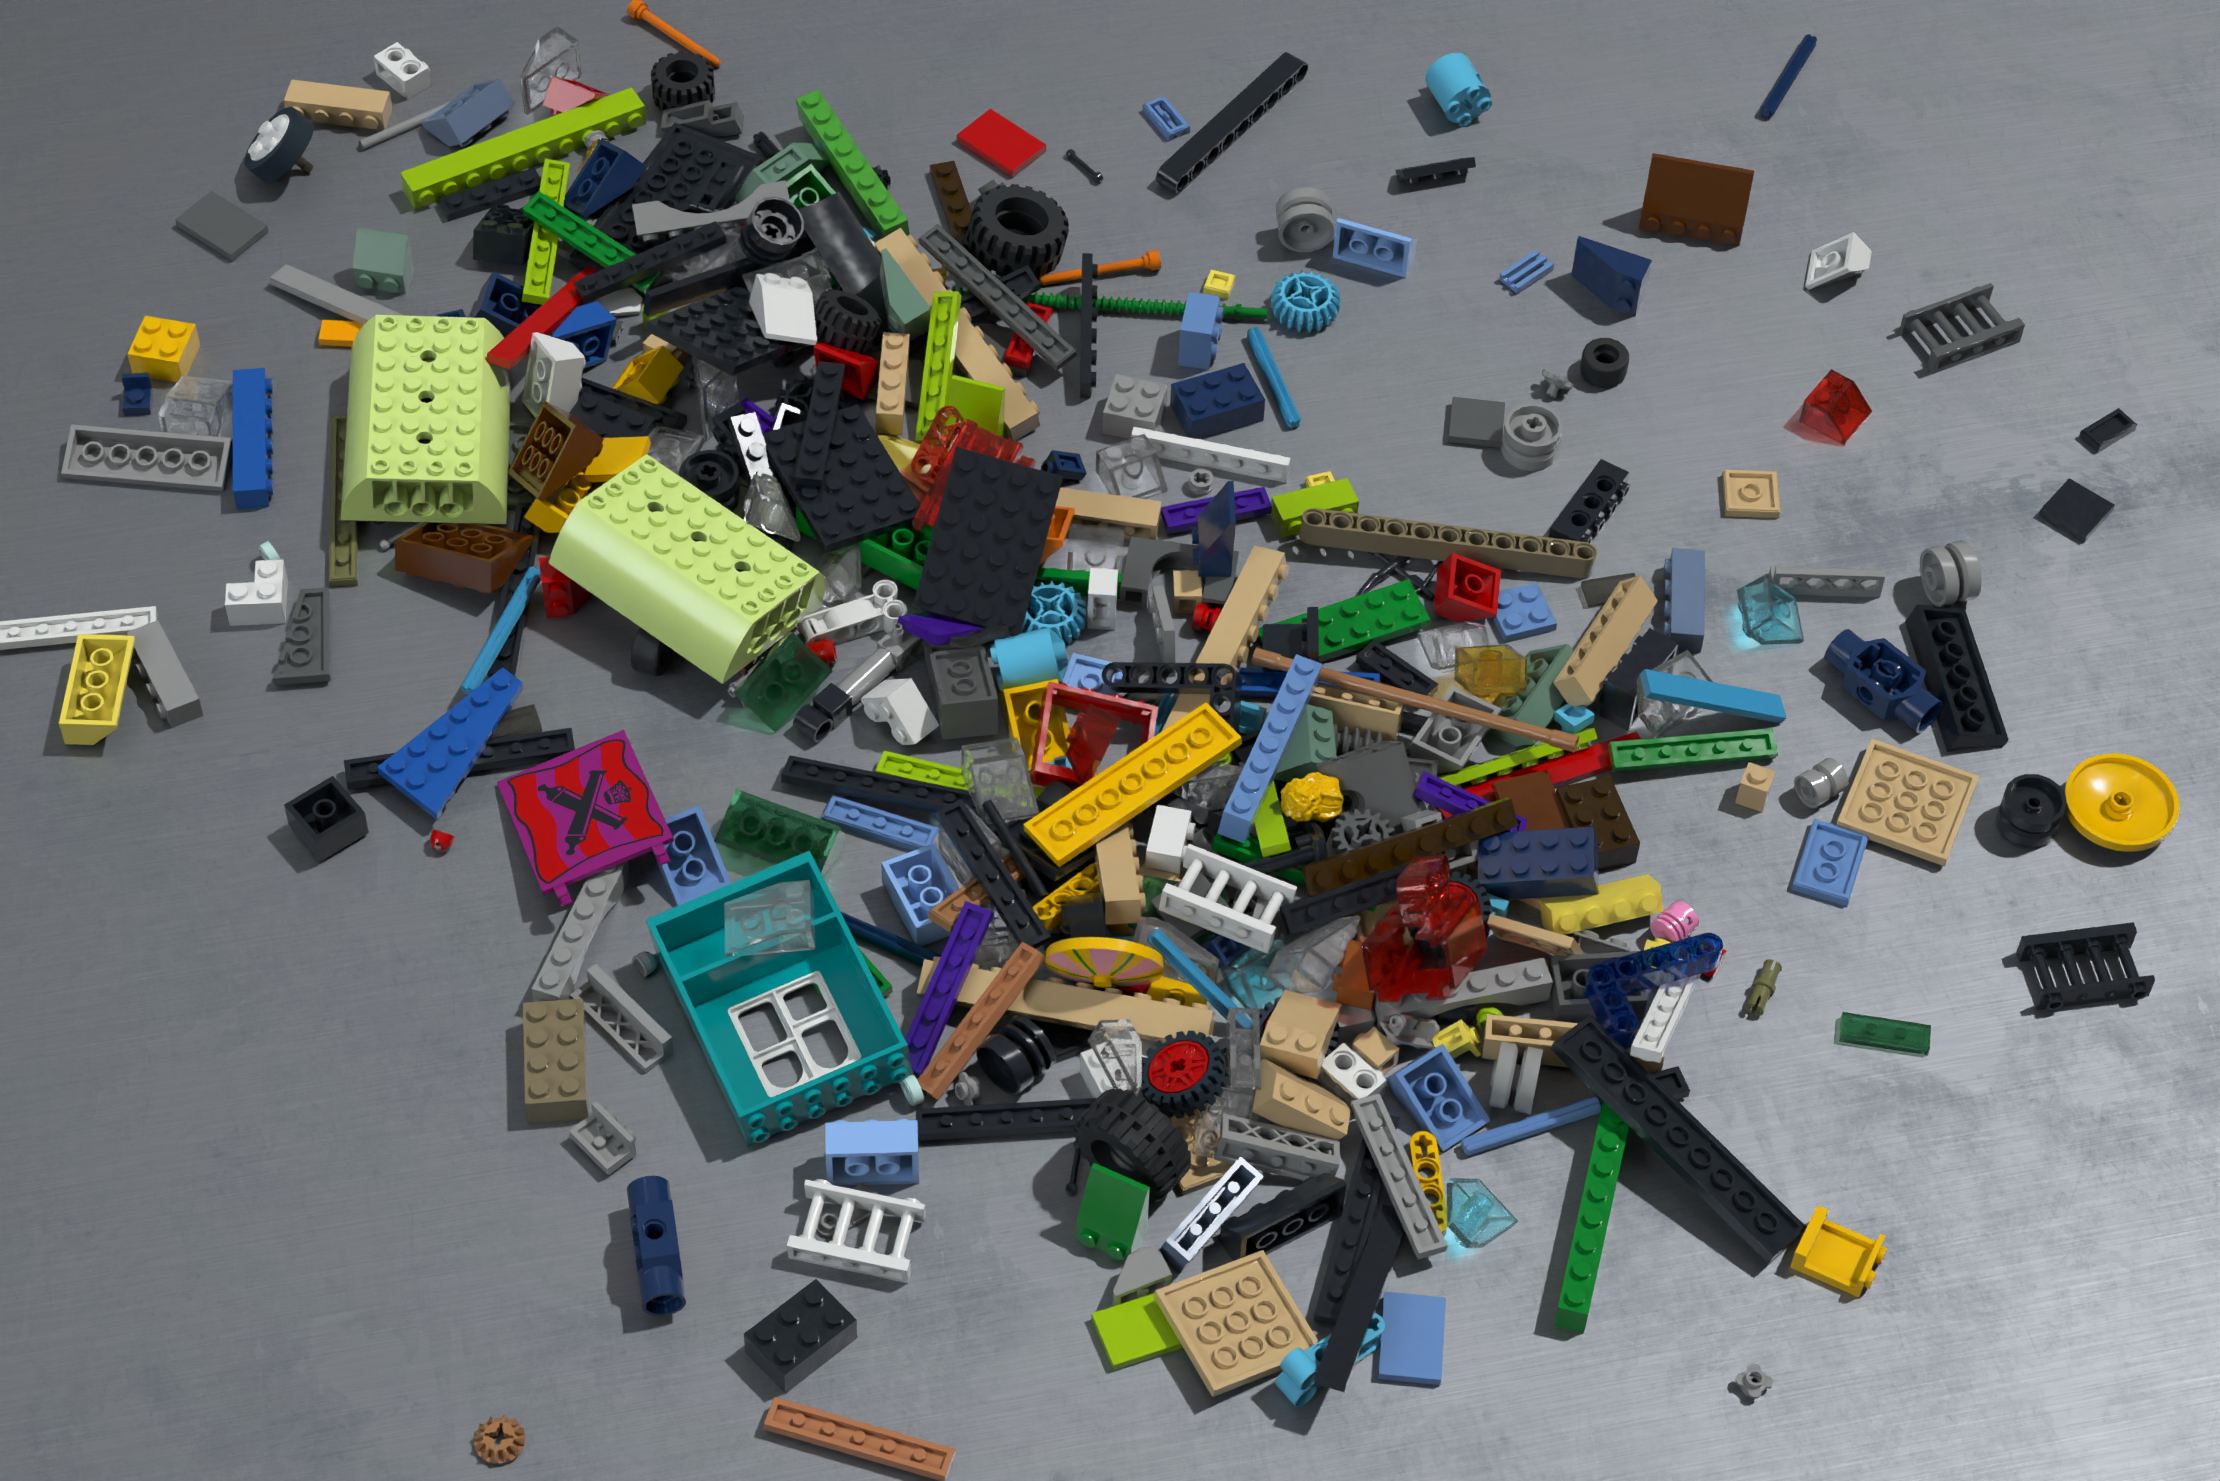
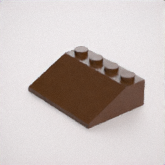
(1696, 199)
(554, 451)
(461, 554)

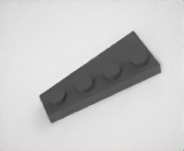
(307, 644)

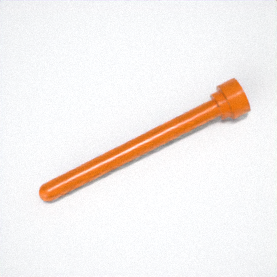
(639, 11)
(1150, 261)

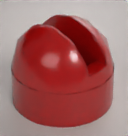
(438, 837)

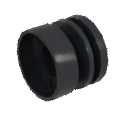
(771, 231)
(1016, 1055)

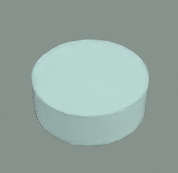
(268, 552)
(912, 1090)

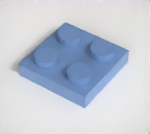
(1523, 613)

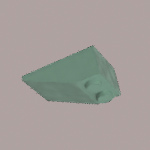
(904, 305)

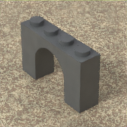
(1152, 557)

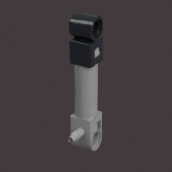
(836, 701)

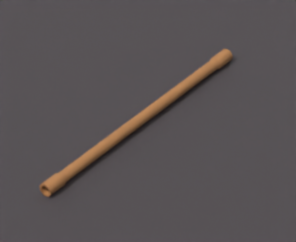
(1552, 737)

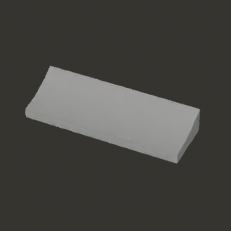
(147, 457)

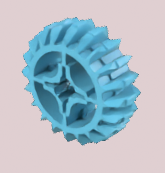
(1305, 301)
(1049, 607)

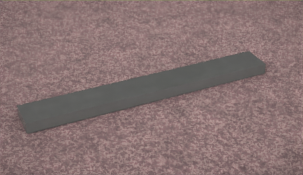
(997, 297)

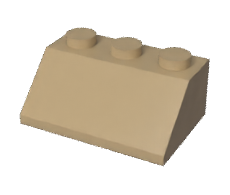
(1300, 1103)

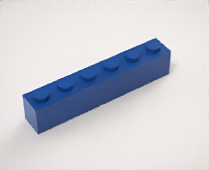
(252, 438)

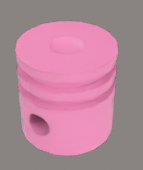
(1671, 922)

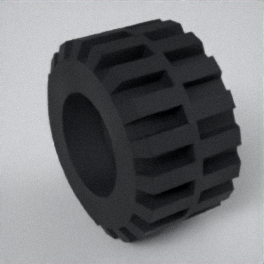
(682, 80)
(846, 321)

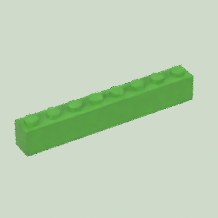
(850, 165)

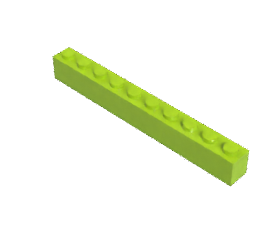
(522, 148)

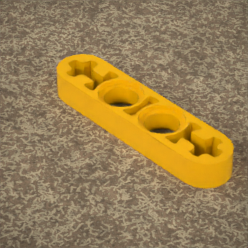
(1050, 912)
(1434, 1184)

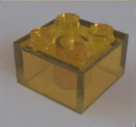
(1490, 670)

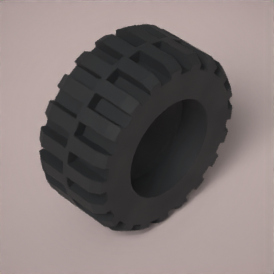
(1018, 210)
(1133, 1141)

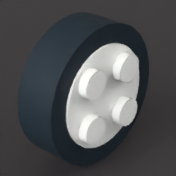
(280, 145)

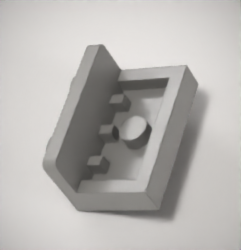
(604, 1139)

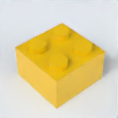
(164, 348)

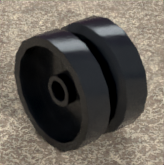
(714, 475)
(2031, 810)

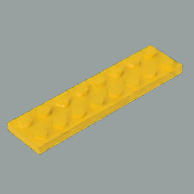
(1132, 784)

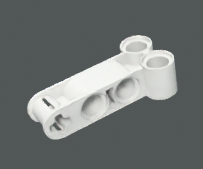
(855, 617)

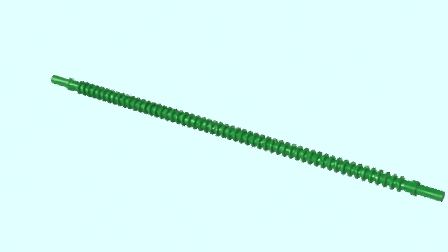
(1231, 311)

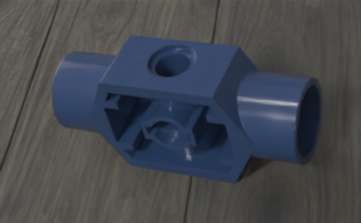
(1884, 679)
(656, 1246)

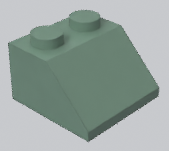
(383, 261)

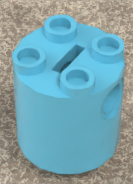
(1458, 88)
(1029, 658)

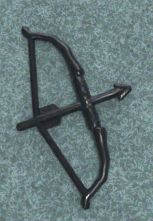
(1394, 565)

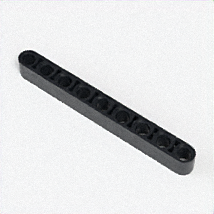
(1231, 122)

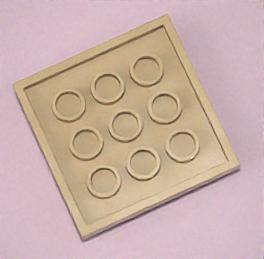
(1908, 801)
(1235, 1321)

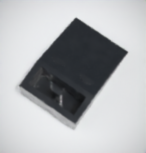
(503, 236)

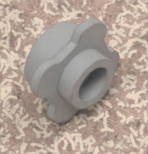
(967, 1088)
(1750, 1388)

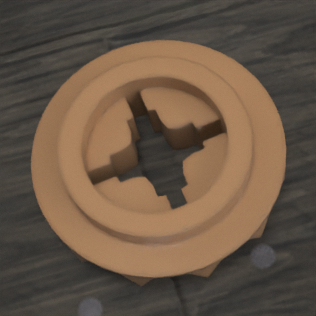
(508, 1448)

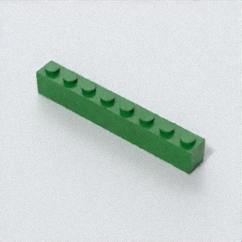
(1592, 1222)

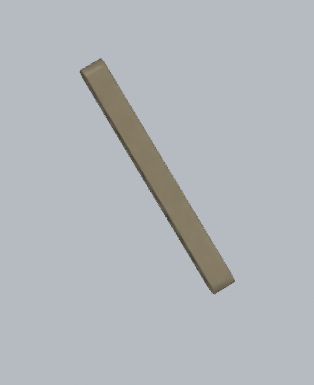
(1440, 540)

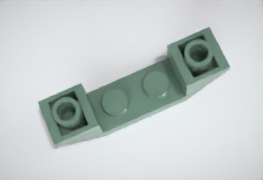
(783, 166)

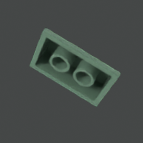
(1310, 745)

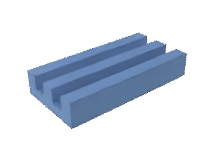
(1162, 119)
(1523, 268)

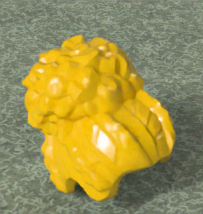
(1312, 798)

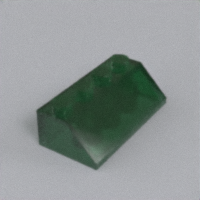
(778, 832)

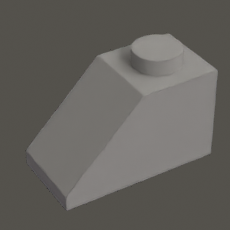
(1141, 1275)

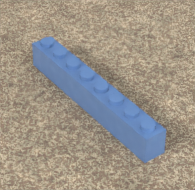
(1269, 749)

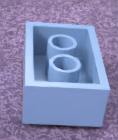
(915, 886)
(872, 1152)

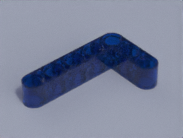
(1642, 976)

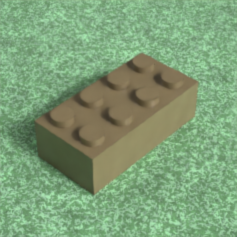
(555, 1060)

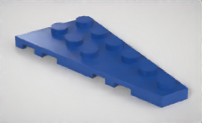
(447, 749)

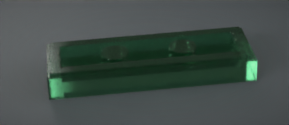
(1885, 1033)

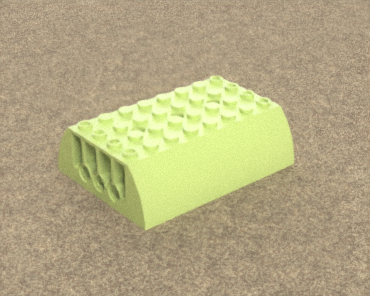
(466, 463)
(680, 587)

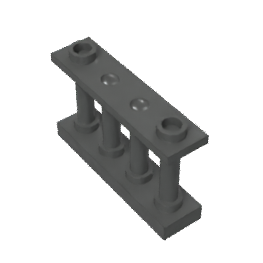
(1962, 348)

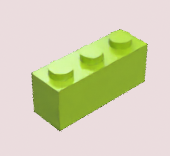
(1289, 507)

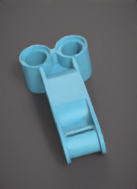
(1301, 1366)

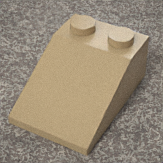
(1299, 1033)

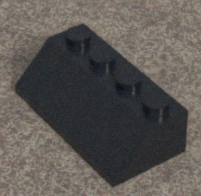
(1284, 1217)

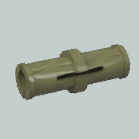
(1763, 987)

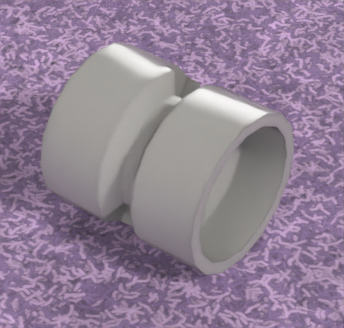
(1821, 782)

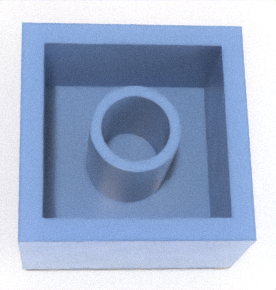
(1200, 331)

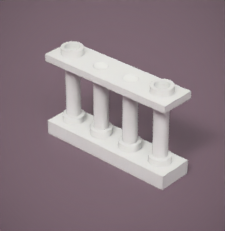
(1219, 918)
(864, 1259)

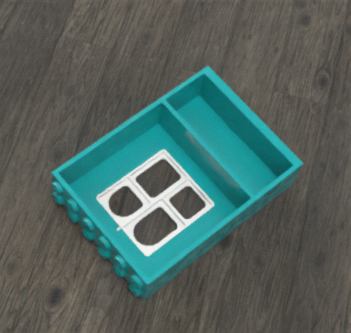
(720, 988)

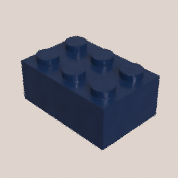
(1217, 402)

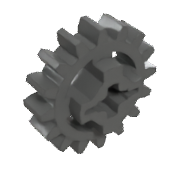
(1359, 830)

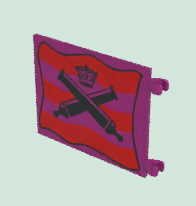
(585, 813)

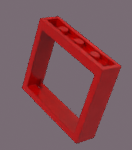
(1080, 699)

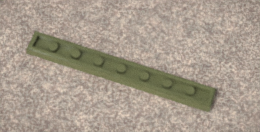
(343, 533)

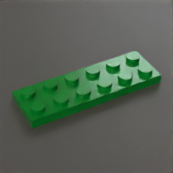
(1366, 618)

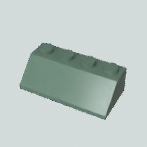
(1541, 696)

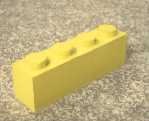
(1613, 904)

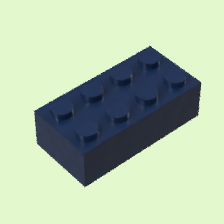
(1539, 863)

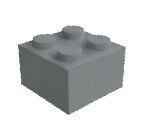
(1134, 404)

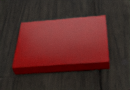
(1001, 142)

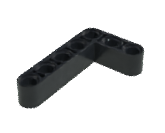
(1183, 685)

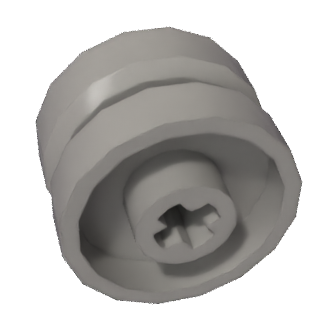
(1305, 219)
(1532, 436)
(1950, 573)
(1515, 1077)

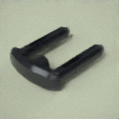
(1309, 848)

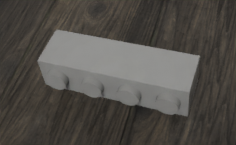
(164, 675)

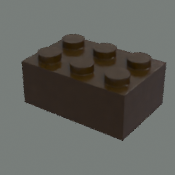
(1600, 806)

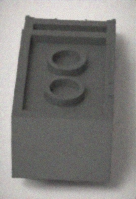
(962, 690)

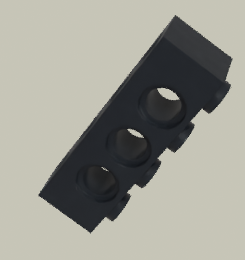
(1591, 503)

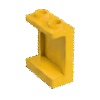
(1838, 1254)

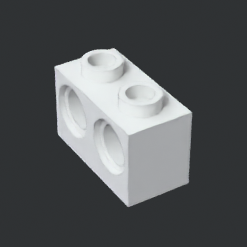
(402, 70)
(1102, 598)
(1348, 1082)

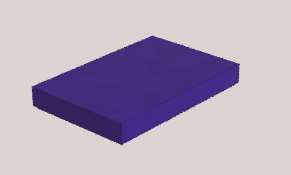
(934, 627)

